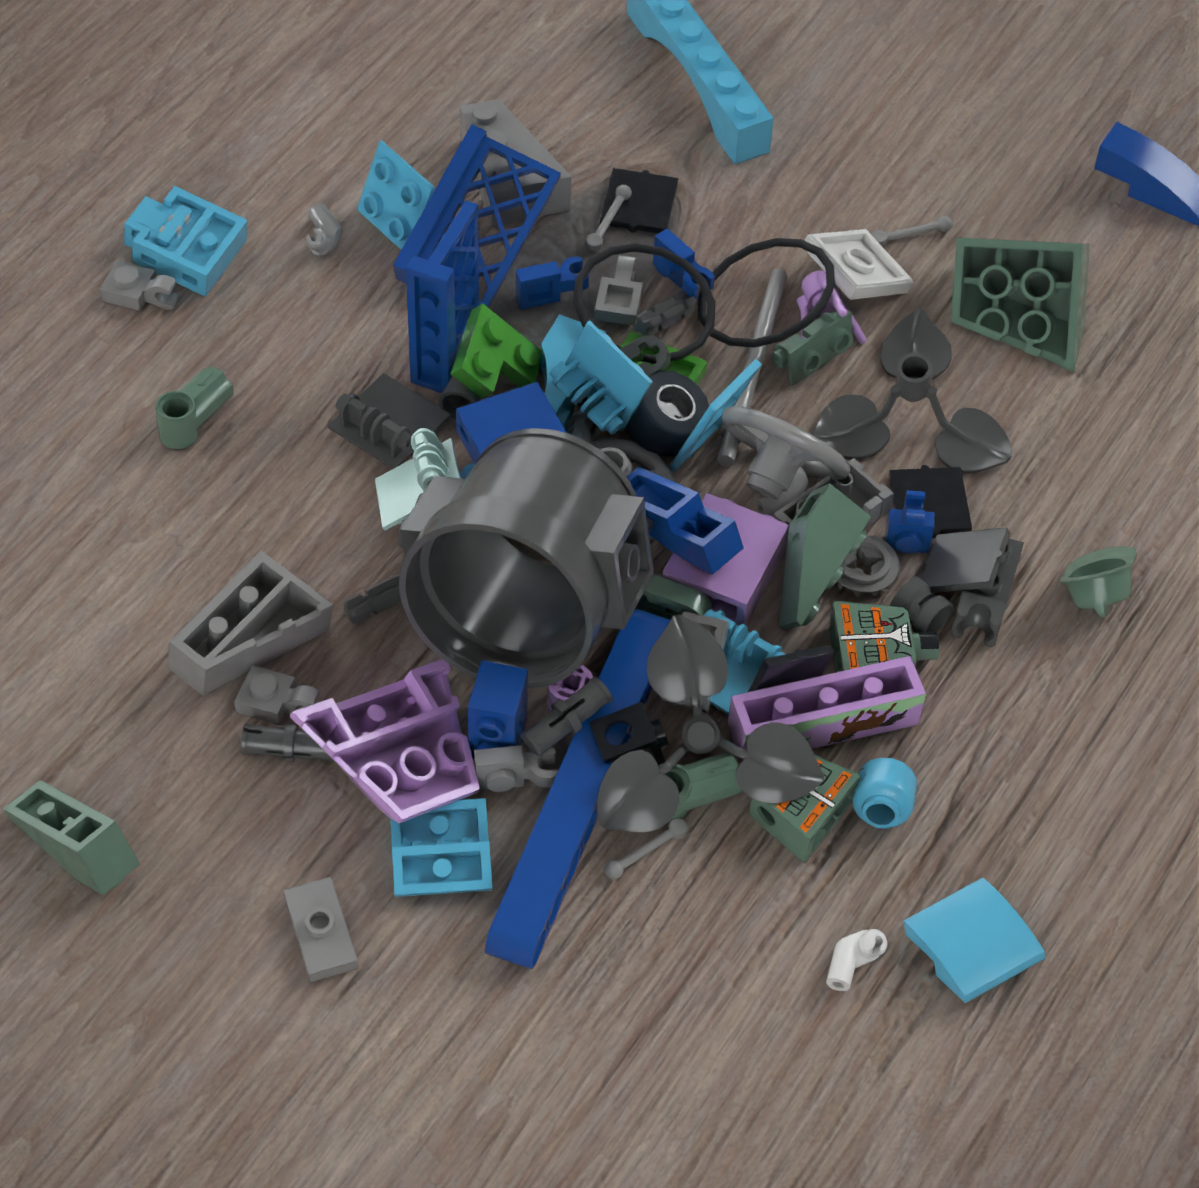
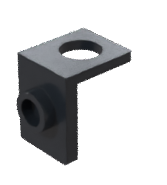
(644, 733)

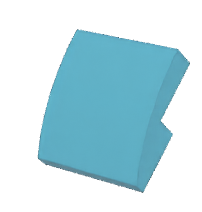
(443, 851)
(974, 939)

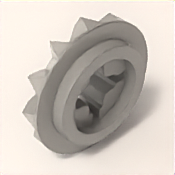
(883, 568)

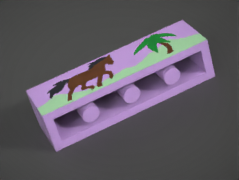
(834, 705)

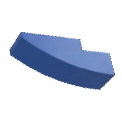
(1151, 171)
(684, 523)

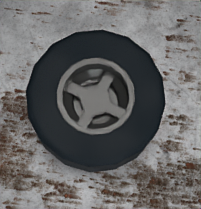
(667, 413)

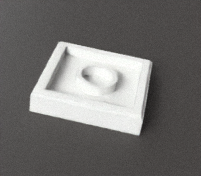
(861, 264)

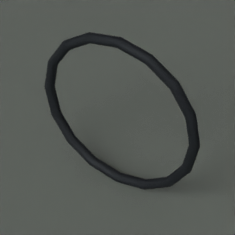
(781, 242)
(635, 247)

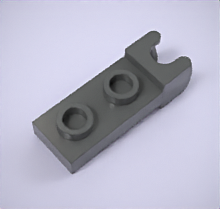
(987, 605)

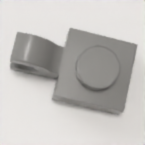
(134, 285)
(619, 296)
(272, 694)
(508, 766)

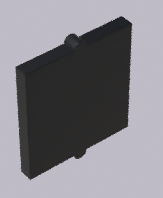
(649, 203)
(943, 495)
(792, 667)

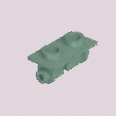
(825, 340)

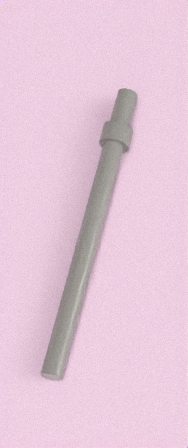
(763, 328)

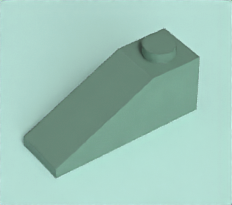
(74, 836)

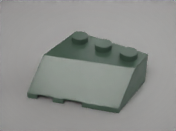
(1023, 294)

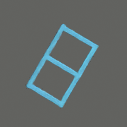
(712, 417)

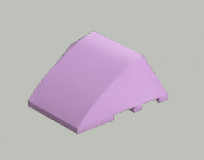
(399, 742)

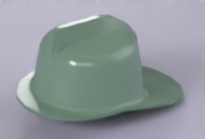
(1101, 578)

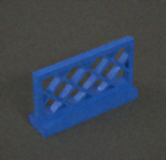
(450, 196)
(441, 300)

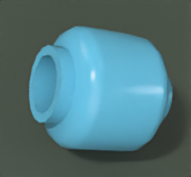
(885, 793)

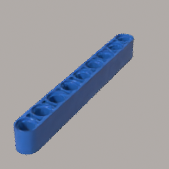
(571, 806)

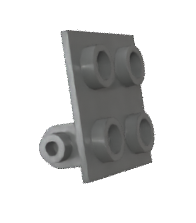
(386, 419)

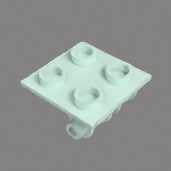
(402, 485)

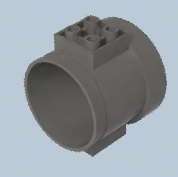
(490, 602)

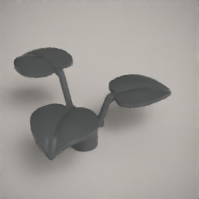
(914, 356)
(690, 664)

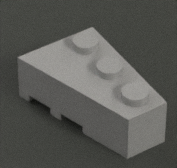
(509, 131)
(248, 624)

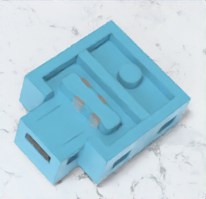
(185, 238)

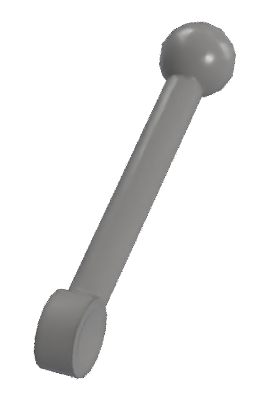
(943, 224)
(594, 240)
(677, 830)

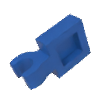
(674, 272)
(545, 282)
(912, 527)

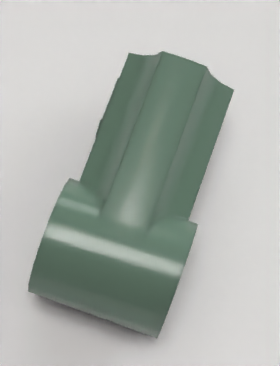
(185, 410)
(704, 782)

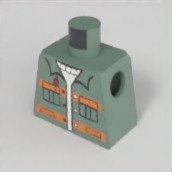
(876, 634)
(809, 819)

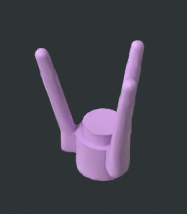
(813, 288)

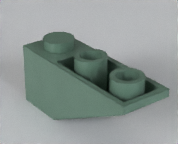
(817, 544)

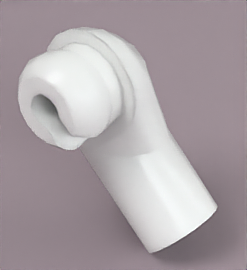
(852, 953)

